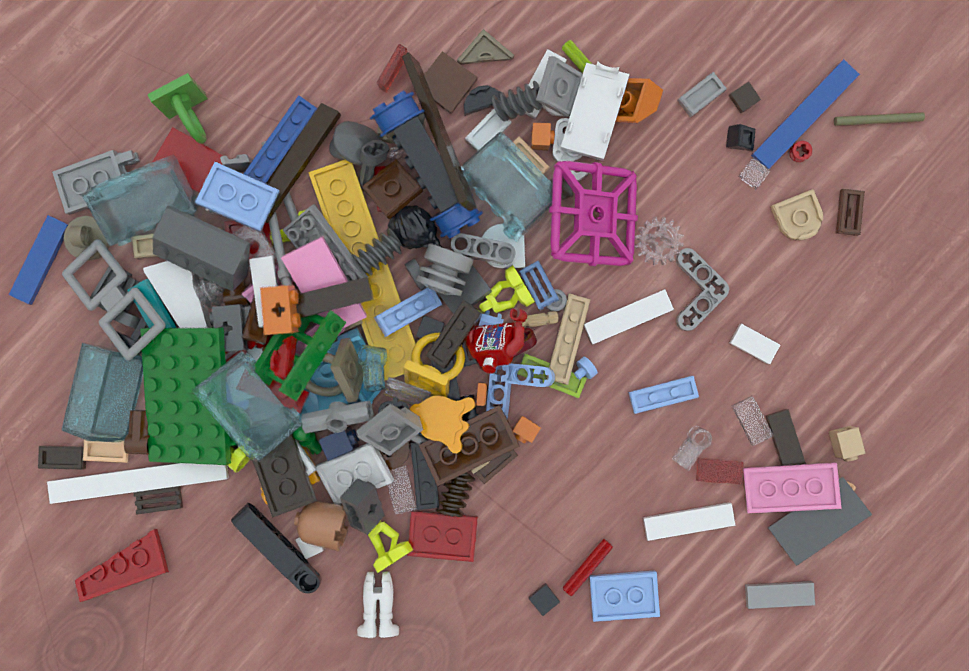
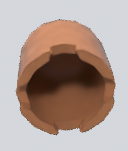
(322, 525)

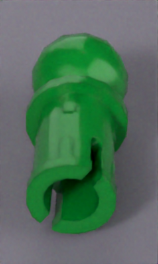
(308, 440)

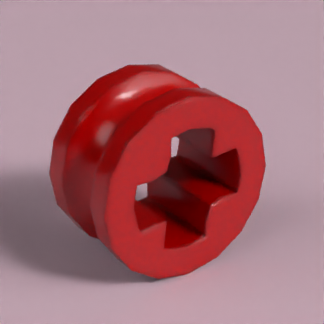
(807, 148)

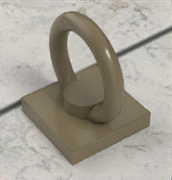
(345, 371)

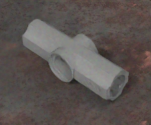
(337, 417)

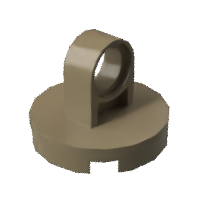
(81, 234)

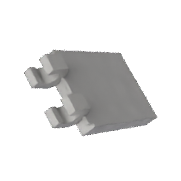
(80, 177)

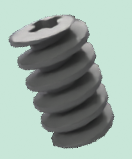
(517, 103)
(379, 252)

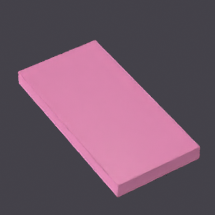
(316, 268)
(792, 488)

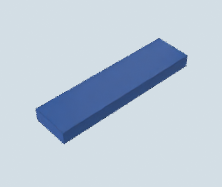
(39, 260)

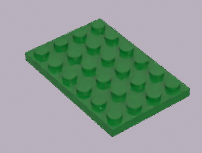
(177, 421)

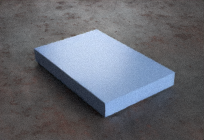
(237, 197)
(624, 596)

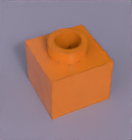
(541, 136)
(525, 429)

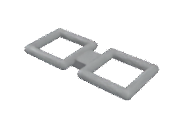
(113, 299)

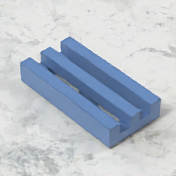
(548, 301)

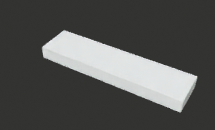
(628, 316)
(689, 521)

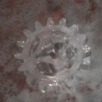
(661, 231)

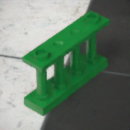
(309, 360)

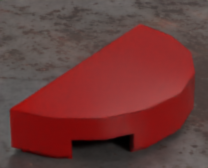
(283, 359)

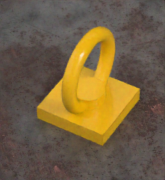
(426, 376)

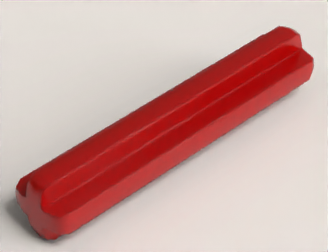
(587, 567)

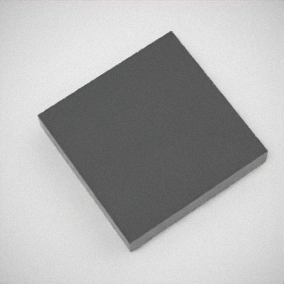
(473, 291)

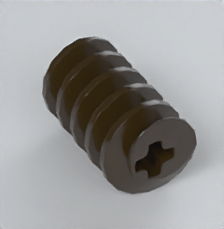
(455, 495)

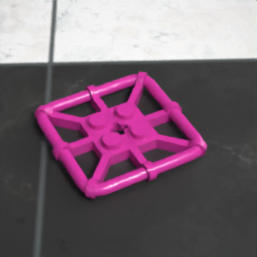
(584, 222)

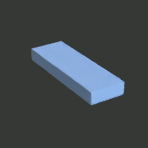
(407, 311)
(663, 394)

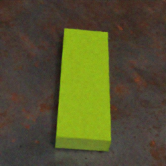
(574, 386)

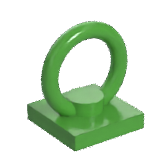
(178, 99)

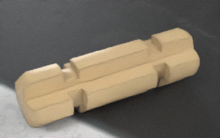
(541, 319)

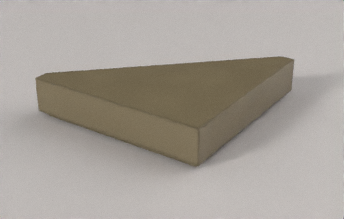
(485, 49)

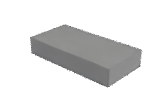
(702, 94)

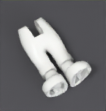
(385, 597)

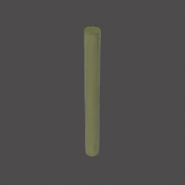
(877, 119)

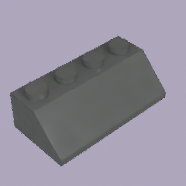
(201, 248)

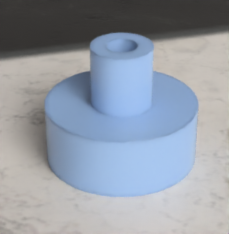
(585, 369)

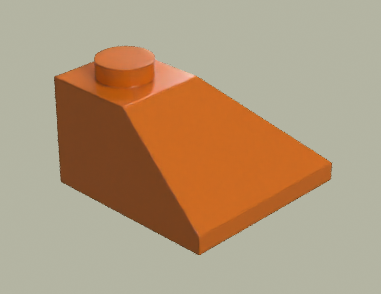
(639, 100)

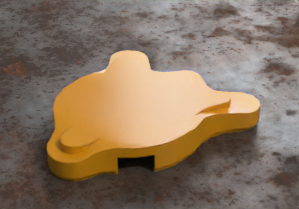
(443, 419)

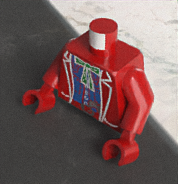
(497, 343)

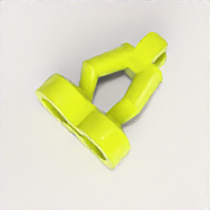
(520, 294)
(396, 550)

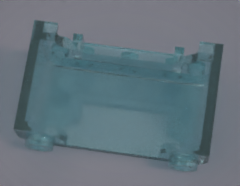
(246, 407)

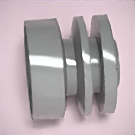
(444, 270)

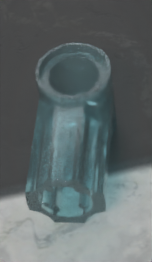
(373, 362)

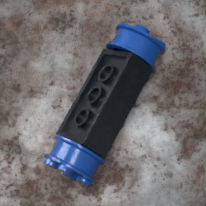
(410, 135)

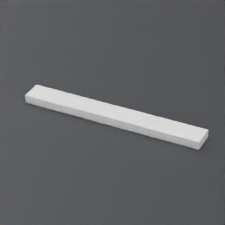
(133, 481)

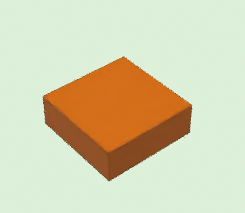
(481, 394)

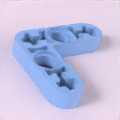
(511, 378)

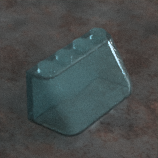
(102, 394)

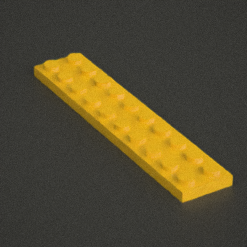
(350, 218)

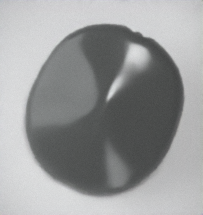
(349, 140)

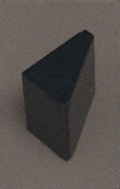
(740, 137)

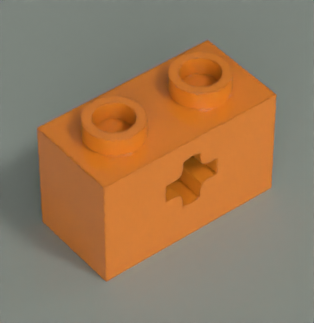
(277, 297)

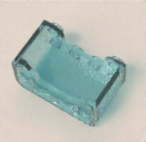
(509, 185)
(139, 199)

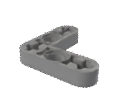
(707, 291)

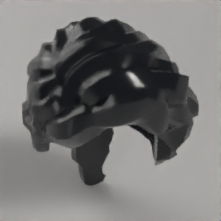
(414, 228)

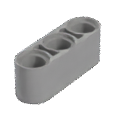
(494, 246)

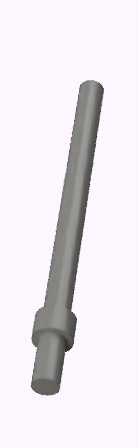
(283, 273)

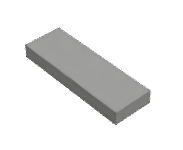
(780, 594)

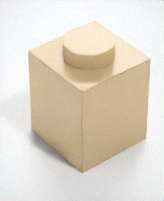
(847, 443)

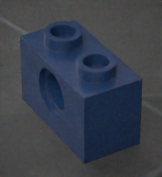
(339, 443)

